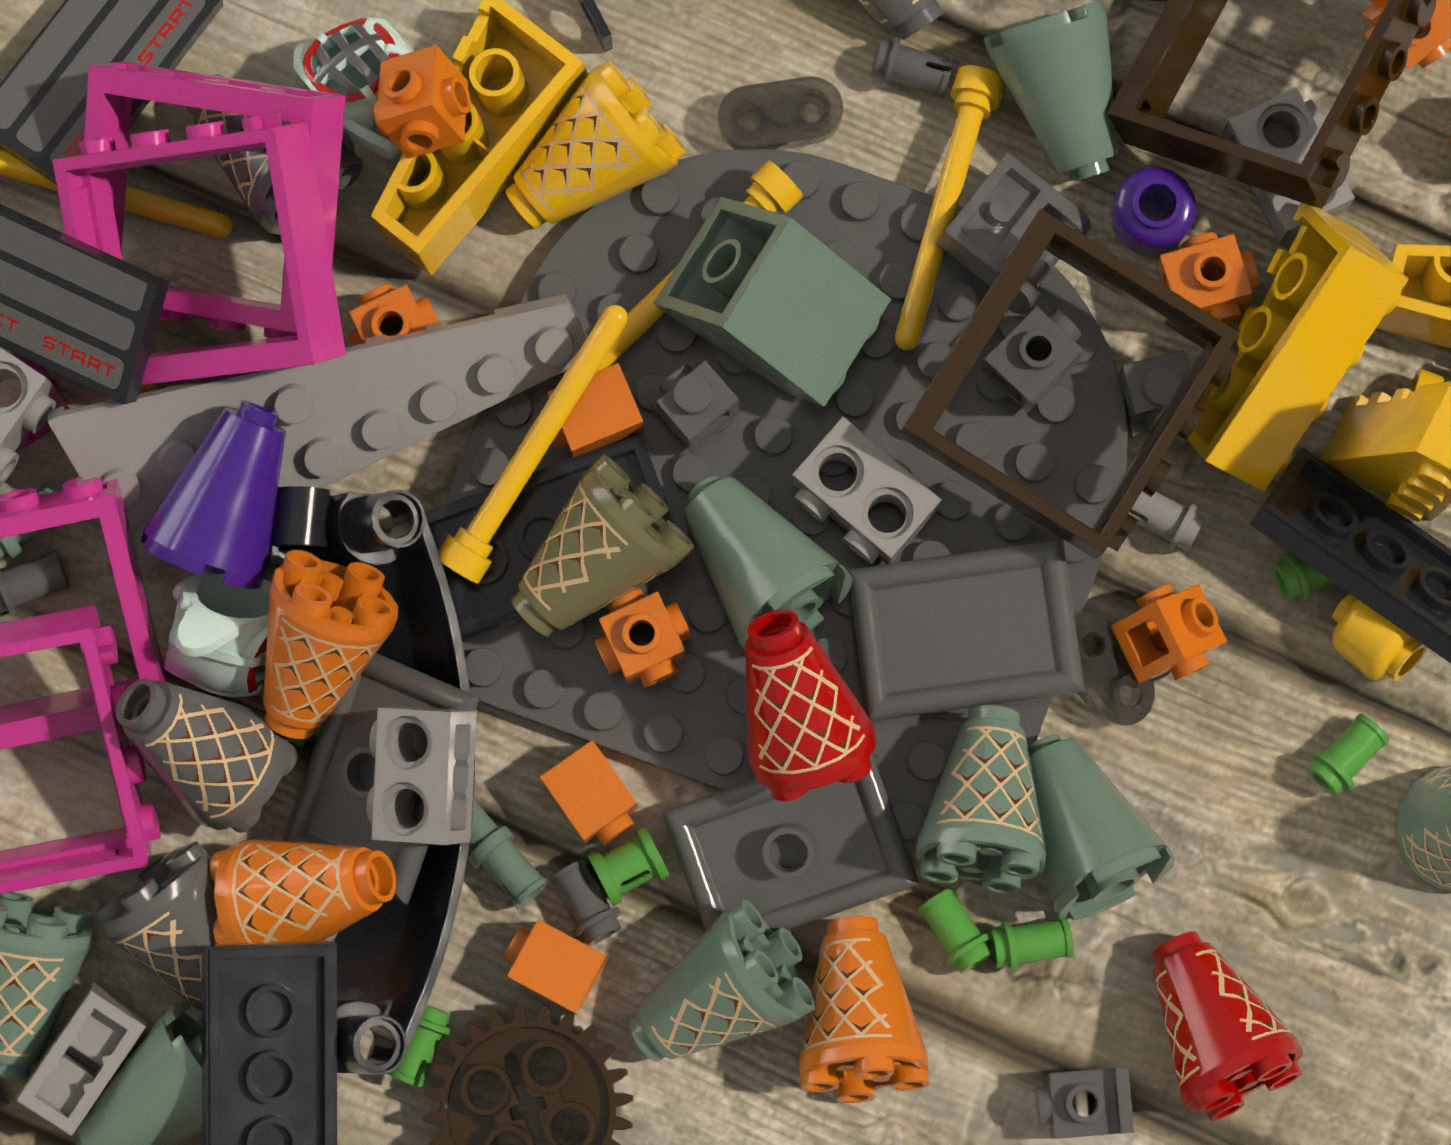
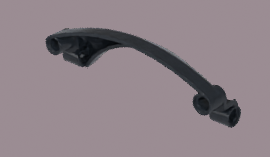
(396, 952)

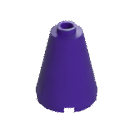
(224, 500)

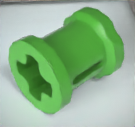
(628, 865)

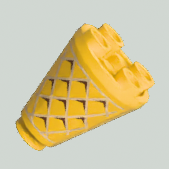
(593, 150)

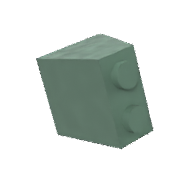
(774, 299)

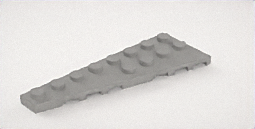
(333, 411)

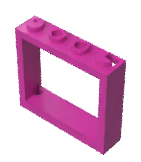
(109, 115)
(91, 219)
(80, 501)
(101, 851)

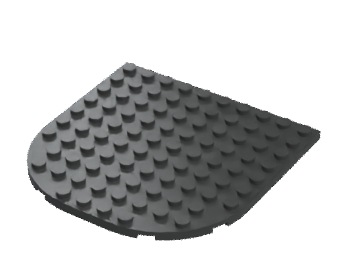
(1062, 450)

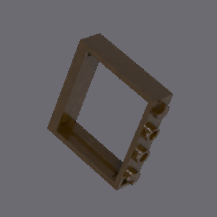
(1172, 52)
(1176, 421)

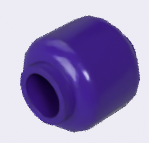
(1153, 211)

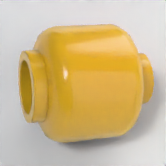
(1373, 642)

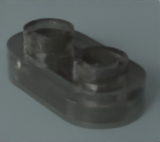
(778, 109)
(1106, 673)

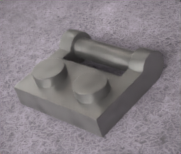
(998, 218)

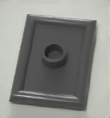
(965, 630)
(342, 769)
(792, 856)

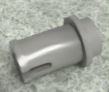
(1168, 519)

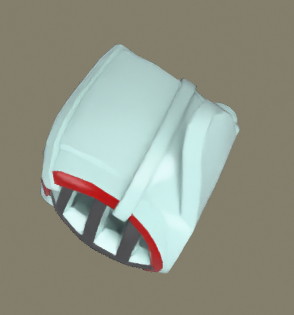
(349, 65)
(219, 635)

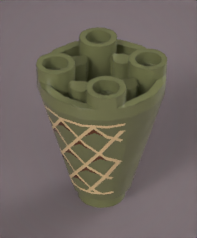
(598, 550)

